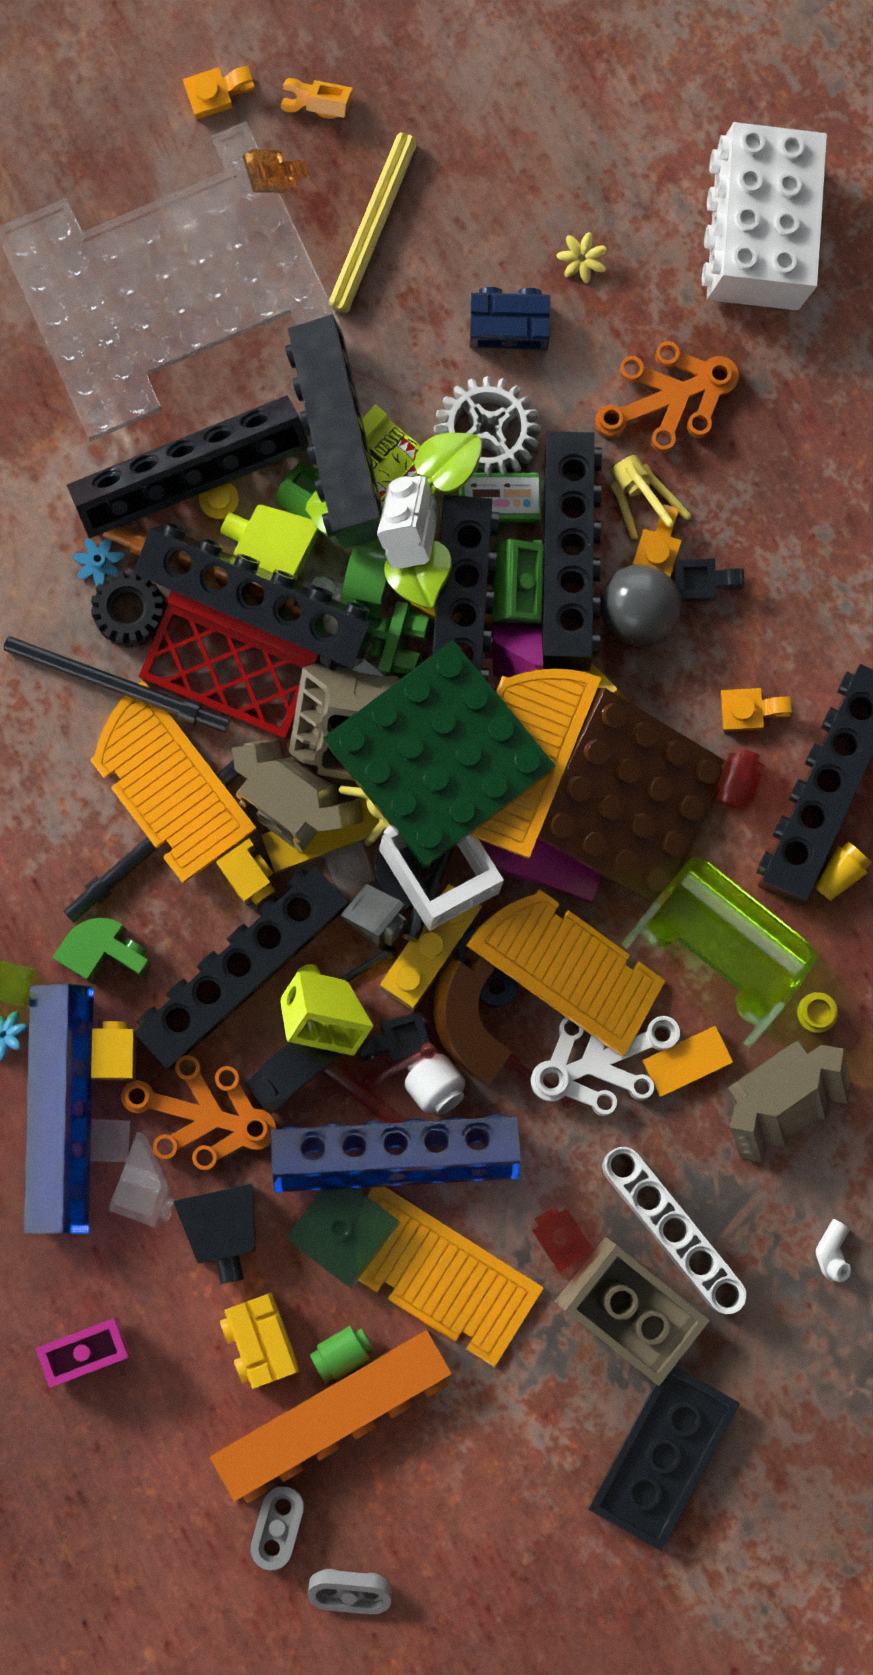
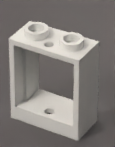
(454, 902)

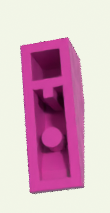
(548, 870)

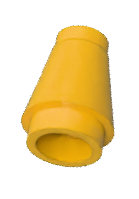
(842, 871)

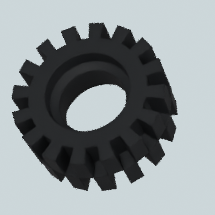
(127, 632)

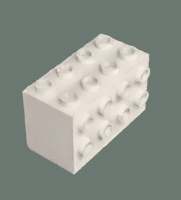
(765, 216)

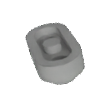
(277, 1527)
(349, 1592)

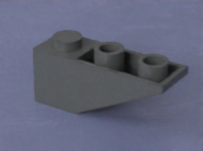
(376, 916)

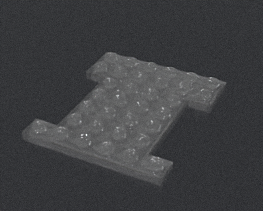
(160, 283)

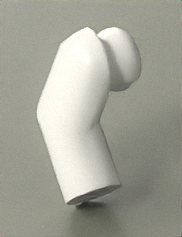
(830, 1255)

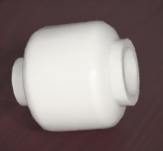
(435, 1084)

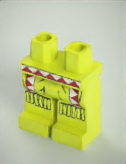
(390, 450)

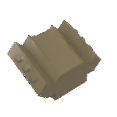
(323, 704)
(289, 795)
(786, 1096)

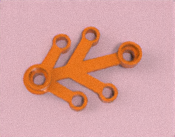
(671, 394)
(205, 1115)

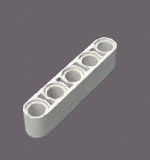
(692, 1239)

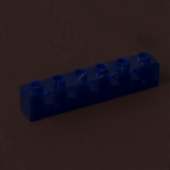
(379, 1168)

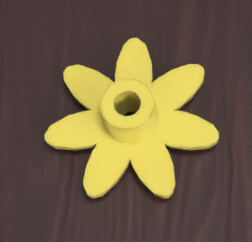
(579, 263)

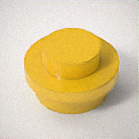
(219, 501)
(817, 1012)

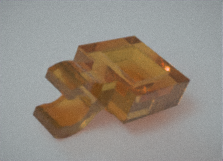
(270, 172)

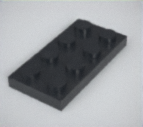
(663, 1457)

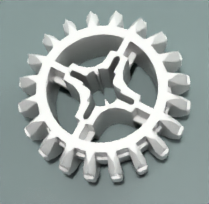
(499, 419)

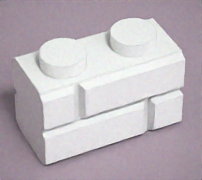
(408, 522)

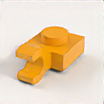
(211, 91)
(322, 97)
(658, 547)
(745, 709)

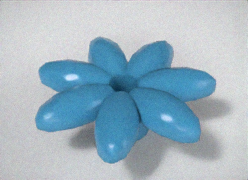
(98, 568)
(9, 1033)

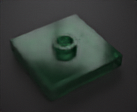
(343, 1232)

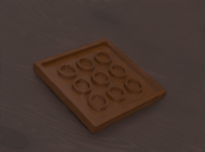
(631, 797)

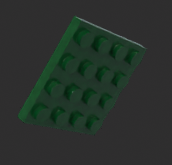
(439, 753)

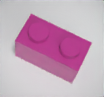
(83, 1352)

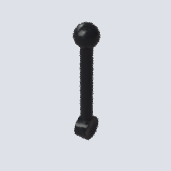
(388, 953)

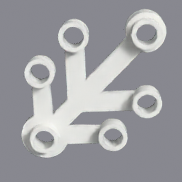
(599, 1065)

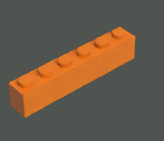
(331, 1415)

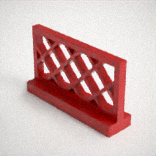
(238, 630)

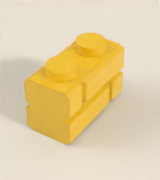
(260, 1341)

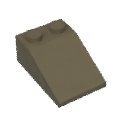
(632, 1311)

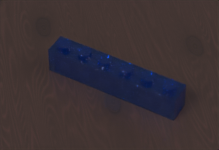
(59, 1109)

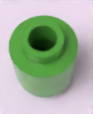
(342, 1354)

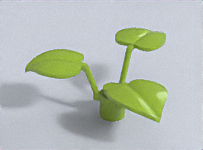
(447, 463)

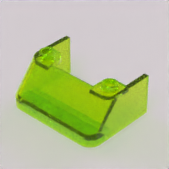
(732, 937)

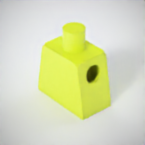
(273, 538)
(323, 1012)

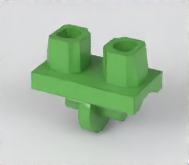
(404, 625)

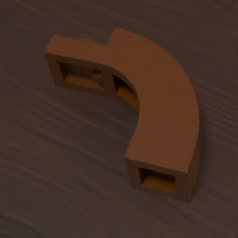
(459, 1018)

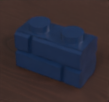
(510, 319)

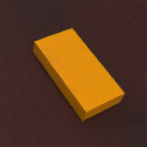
(687, 1061)

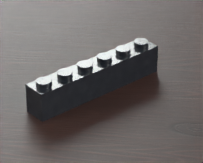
(336, 431)

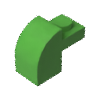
(366, 577)
(92, 942)

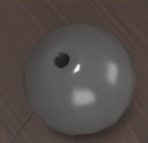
(640, 605)

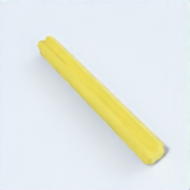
(373, 222)

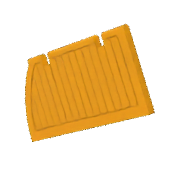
(552, 710)
(169, 787)
(570, 968)
(449, 1280)

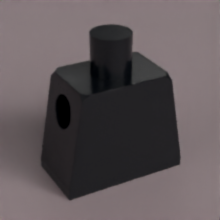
(220, 1228)

